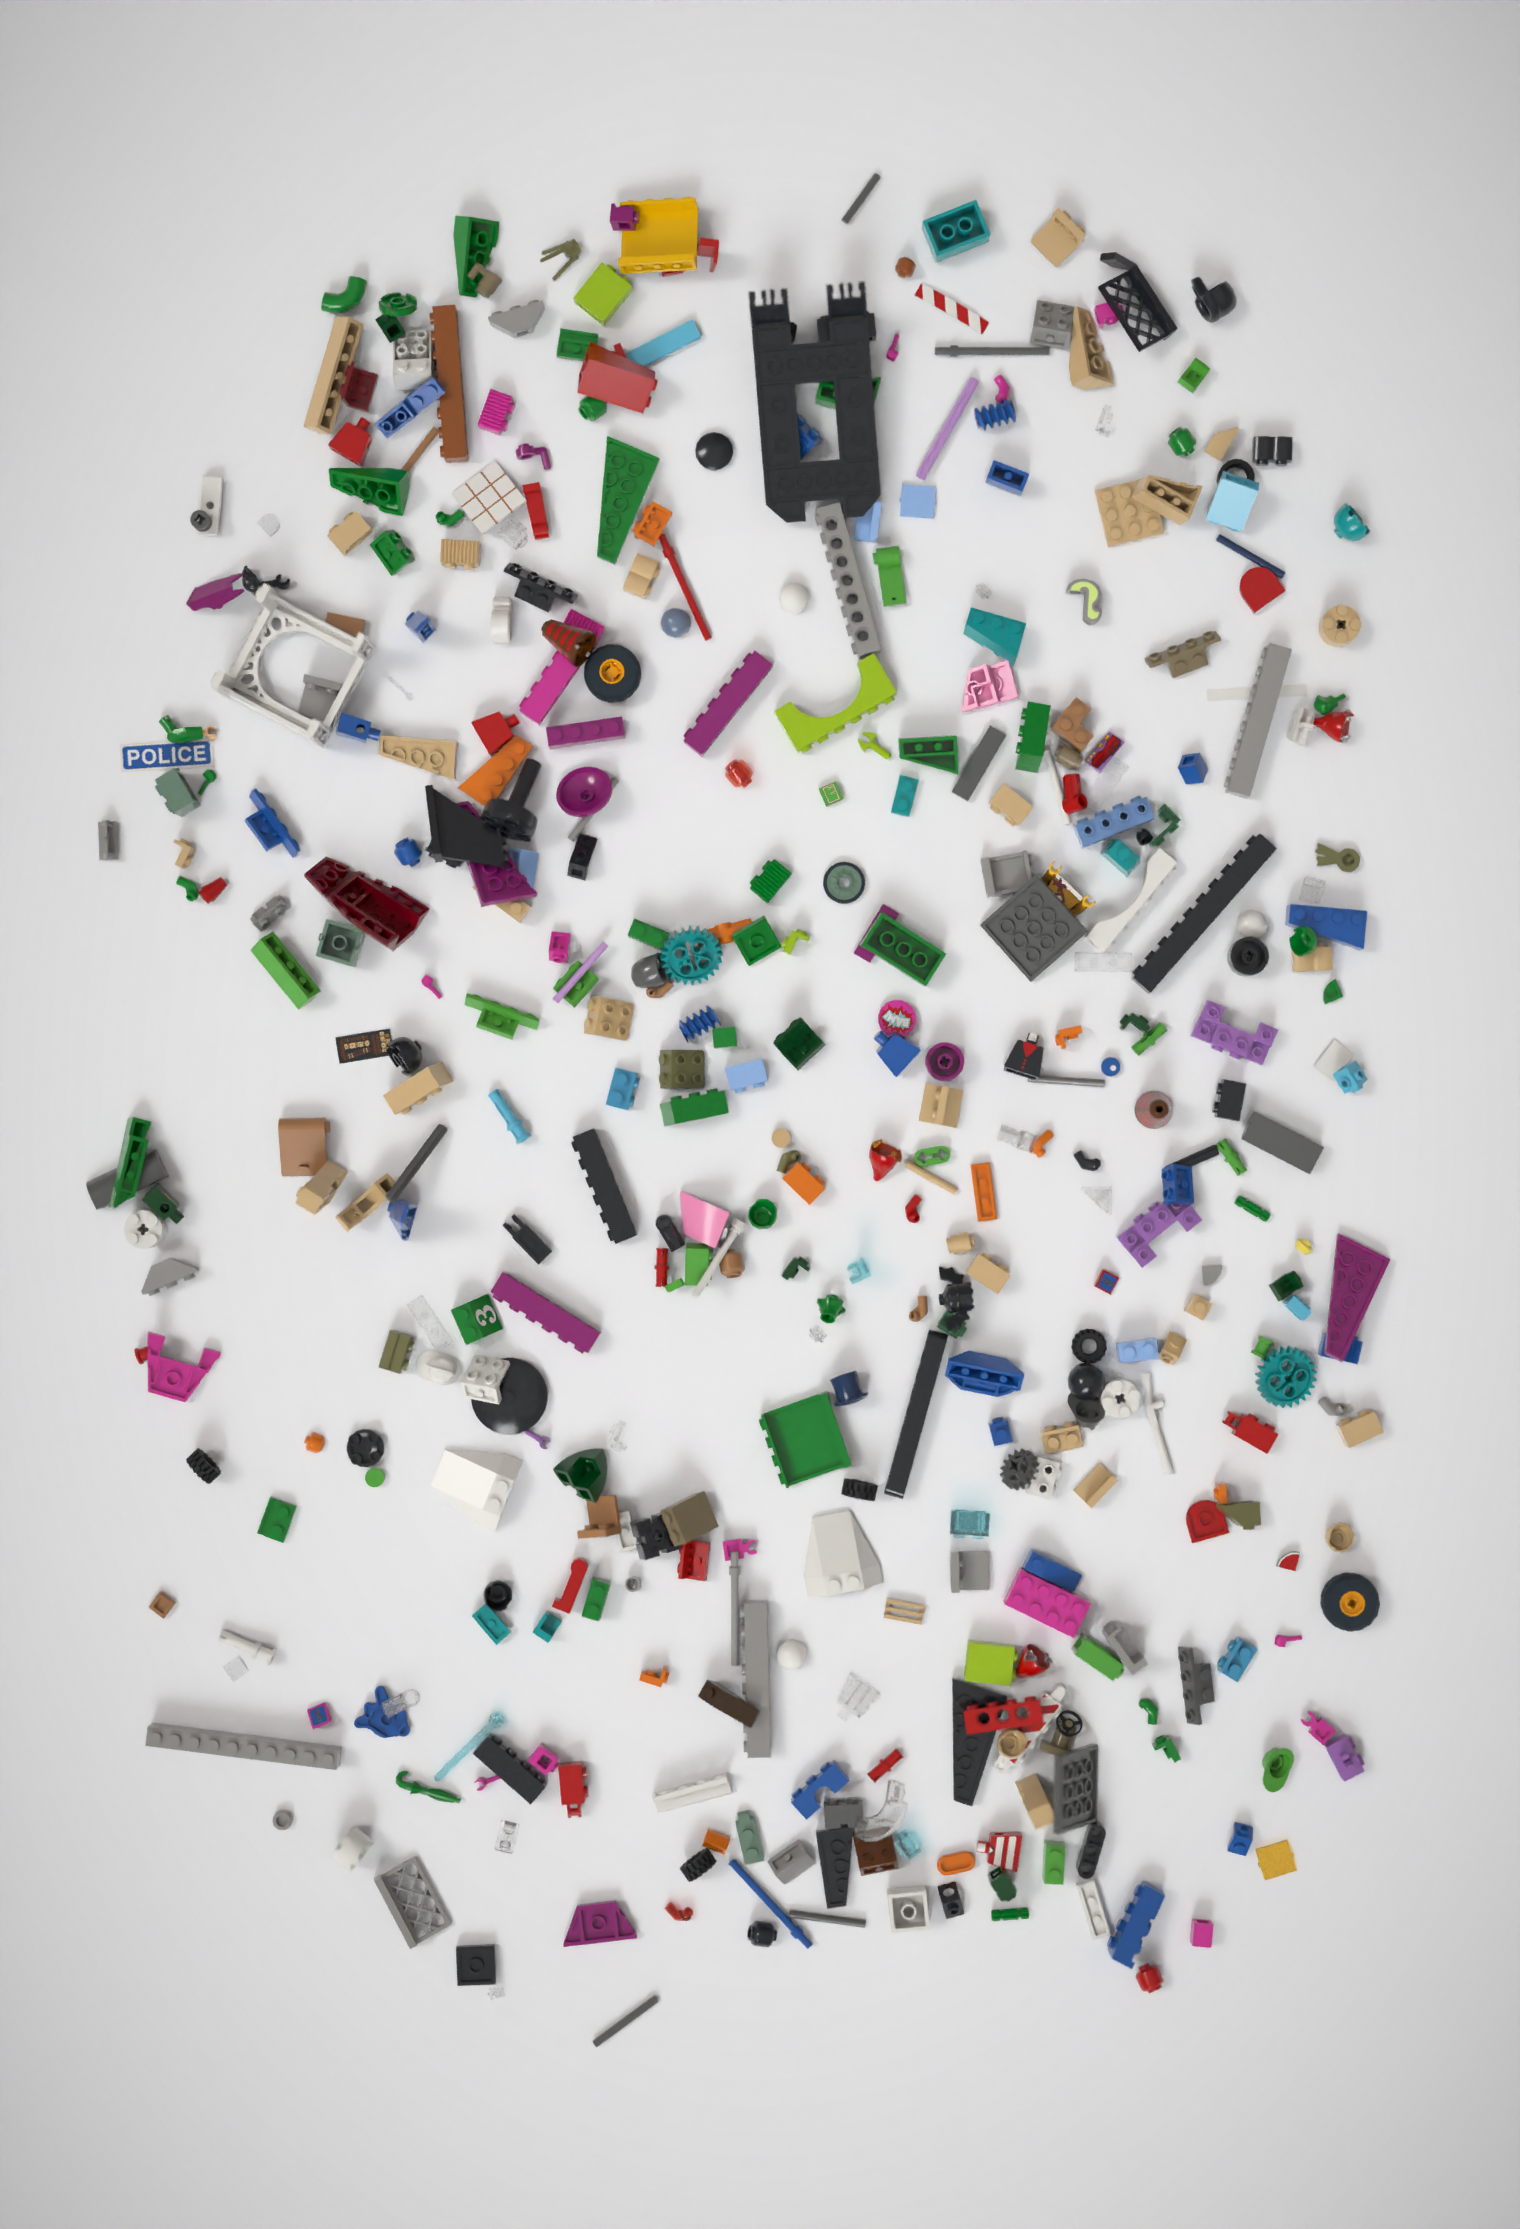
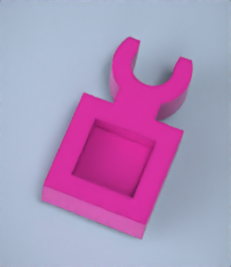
(736, 1545)
(1319, 1729)

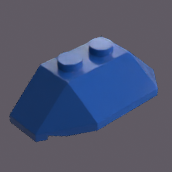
(984, 1374)

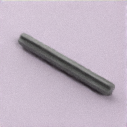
(416, 1163)

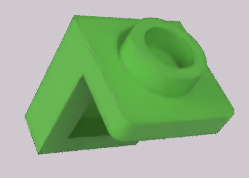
(1194, 375)

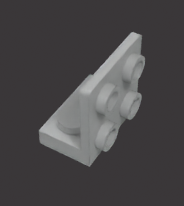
(1052, 325)
(318, 696)
(969, 1570)

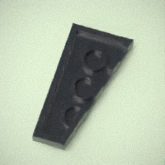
(835, 1857)

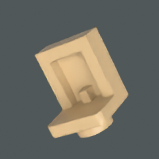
(185, 857)
(1172, 1348)

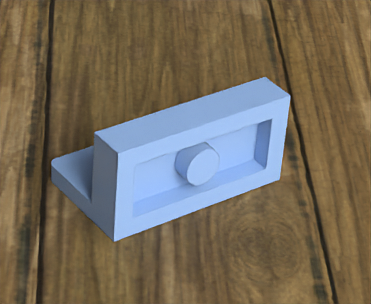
(867, 526)
(525, 862)

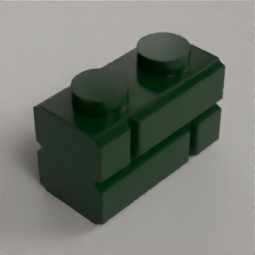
(1002, 1884)

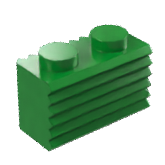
(770, 880)
(648, 934)
(596, 1598)

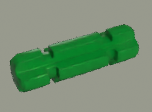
(1252, 1208)
(1010, 1914)

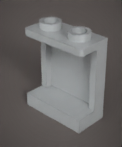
(1006, 873)
(1134, 1663)

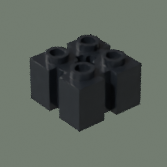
(649, 1546)

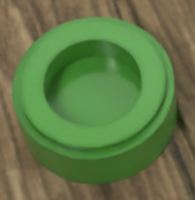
(374, 1477)

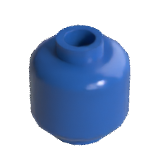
(408, 852)

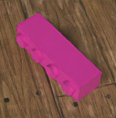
(548, 689)

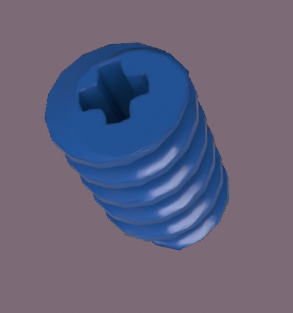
(994, 414)
(698, 1023)

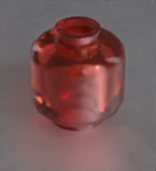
(738, 773)

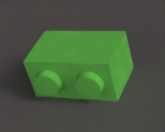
(696, 1262)
(1053, 1862)

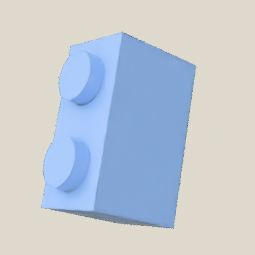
(746, 1075)
(1137, 1350)

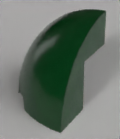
(584, 1472)

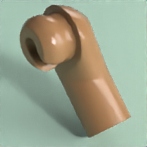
(660, 991)
(920, 1311)

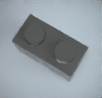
(842, 1812)

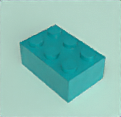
(955, 231)

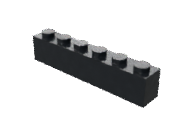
(604, 1185)

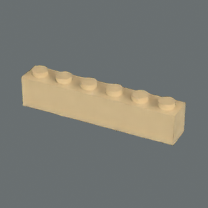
(338, 354)

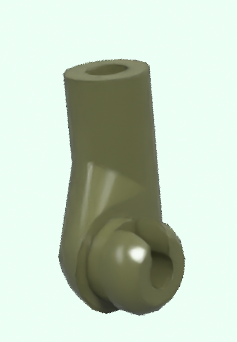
(788, 1158)

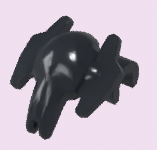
(252, 583)

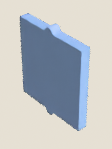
(917, 501)

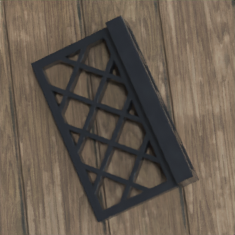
(1148, 303)

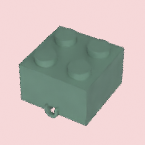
(177, 792)
(340, 943)

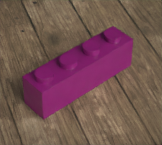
(585, 732)

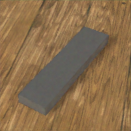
(978, 763)

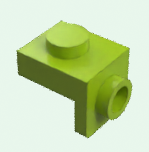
(788, 943)

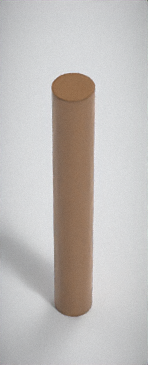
(420, 449)

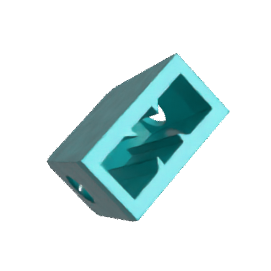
(1121, 856)

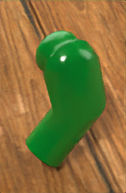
(449, 520)
(190, 886)
(1151, 1708)

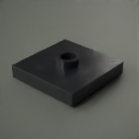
(476, 1965)

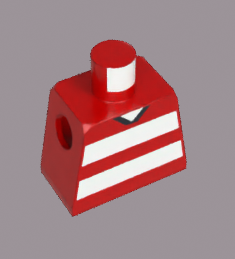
(1002, 1849)

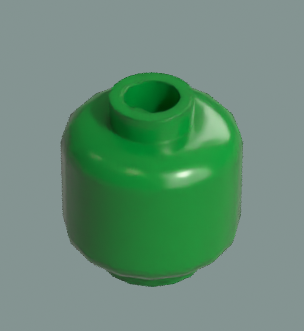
(592, 408)
(1181, 441)

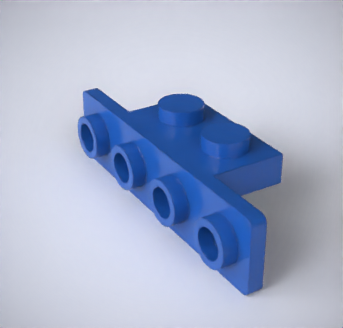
(267, 826)

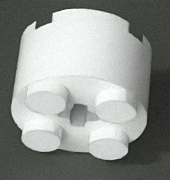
(139, 1238)
(1123, 1408)
(351, 1849)

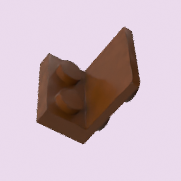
(875, 1855)

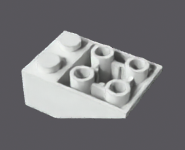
(412, 359)

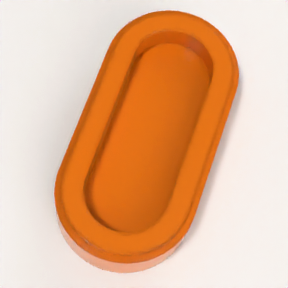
(955, 1862)

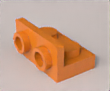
(652, 524)

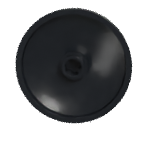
(522, 1402)

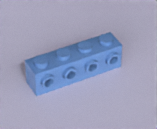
(1113, 822)

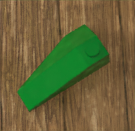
(472, 245)
(379, 486)

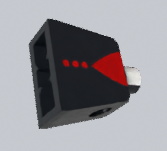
(1025, 1058)

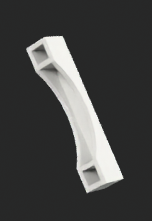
(1156, 869)

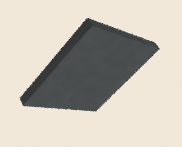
(1034, 928)
(1075, 1788)

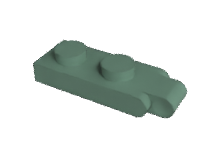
(748, 1838)

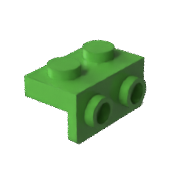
(581, 988)

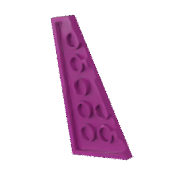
(494, 884)
(1353, 1285)

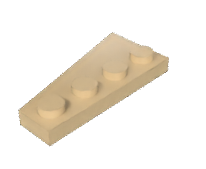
(427, 754)

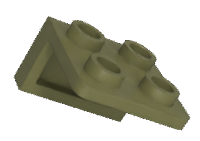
(682, 1069)

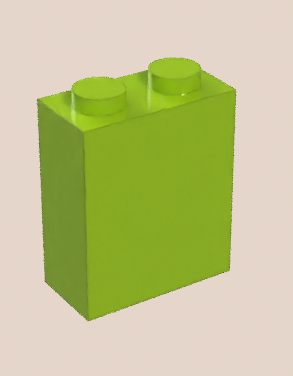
(603, 293)
(990, 1662)

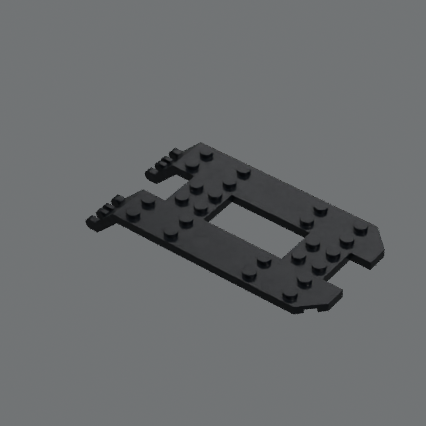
(845, 363)

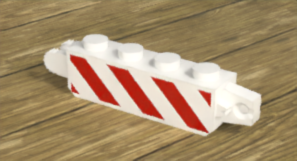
(1051, 1708)

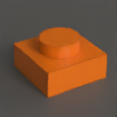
(1220, 1493)

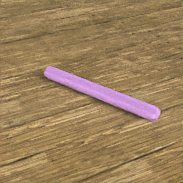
(947, 428)

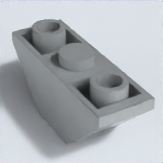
(518, 320)
(167, 1274)

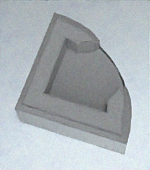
(1210, 1273)

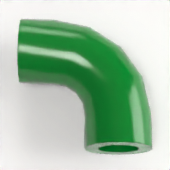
(347, 299)

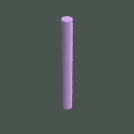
(580, 972)

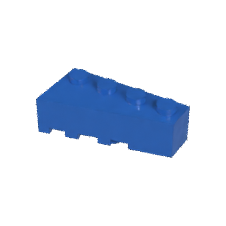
(1135, 1924)

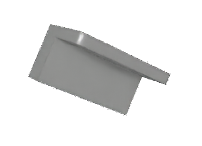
(791, 1862)

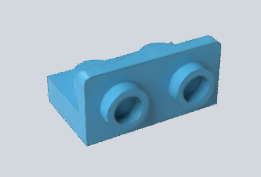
(622, 1089)
(1236, 1659)

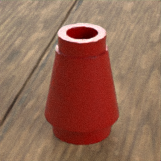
(212, 890)

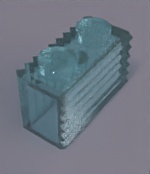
(969, 1523)

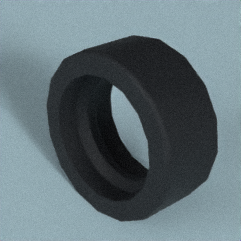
(1245, 466)

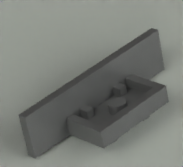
(1196, 1684)

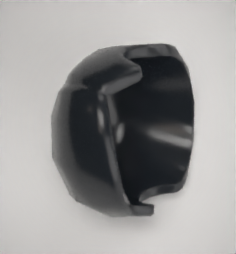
(497, 1595)

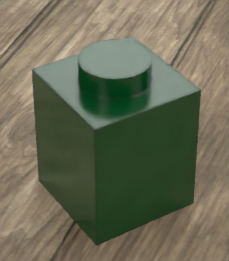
(390, 327)

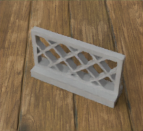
(396, 1909)

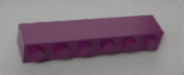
(728, 703)
(545, 1312)

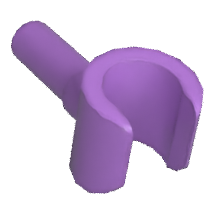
(539, 1439)

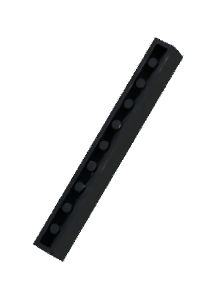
(1206, 910)

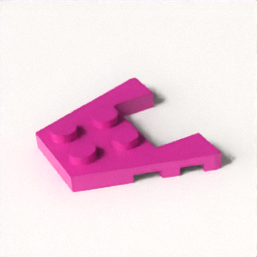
(173, 1377)

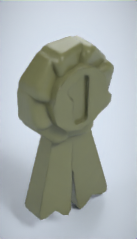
(1346, 860)

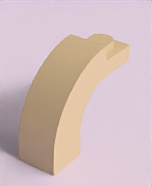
(366, 1203)

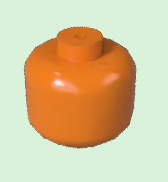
(314, 1442)

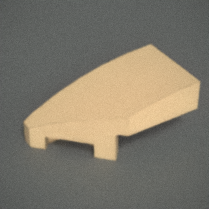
(1220, 443)

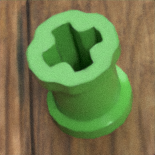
(1262, 1347)

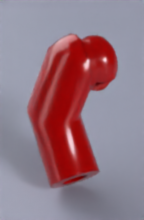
(911, 1209)

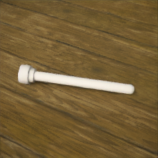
(736, 1228)

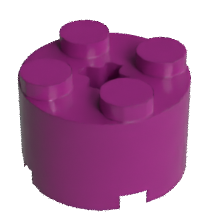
(935, 1055)

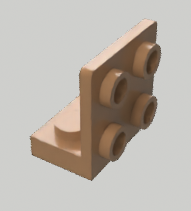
(603, 1518)

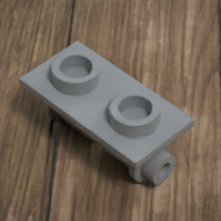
(108, 840)
(276, 908)

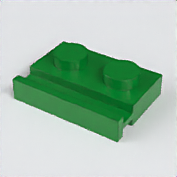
(574, 344)
(277, 1519)

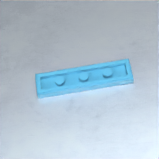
(665, 344)

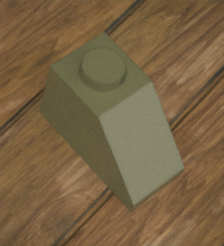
(1242, 1513)

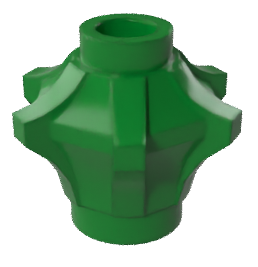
(830, 1308)

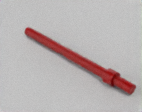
(669, 553)

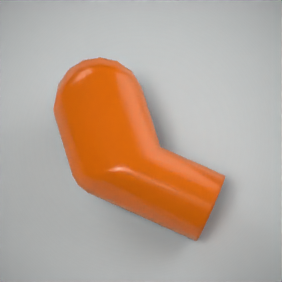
(1040, 1142)

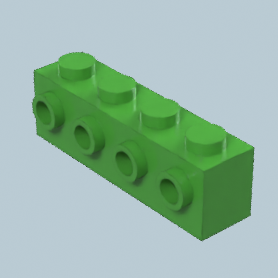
(285, 970)

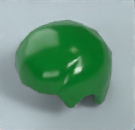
(1303, 941)
(762, 1214)

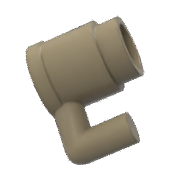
(489, 281)

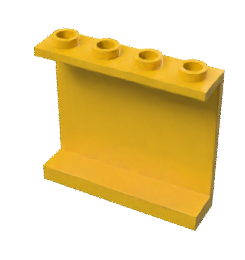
(663, 237)

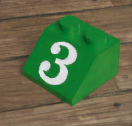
(476, 1319)

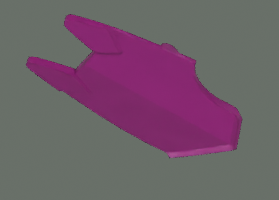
(214, 593)

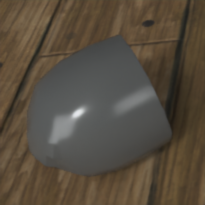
(646, 973)

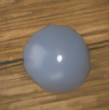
(675, 622)

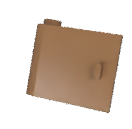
(302, 1143)

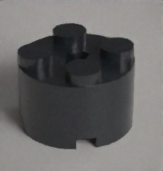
(1254, 947)

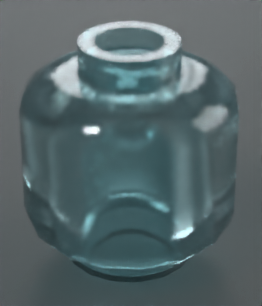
(908, 1844)

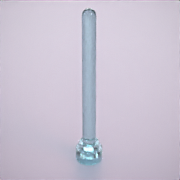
(496, 1720)

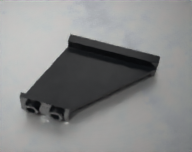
(462, 835)

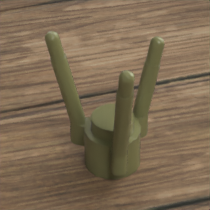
(569, 248)

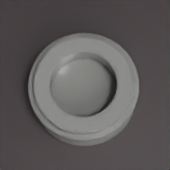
(282, 1820)

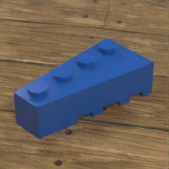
(1335, 924)

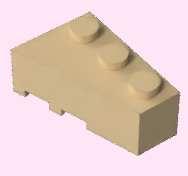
(1038, 1805)

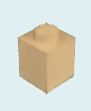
(1197, 1307)

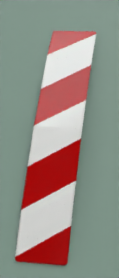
(952, 308)

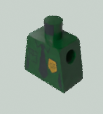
(159, 1195)

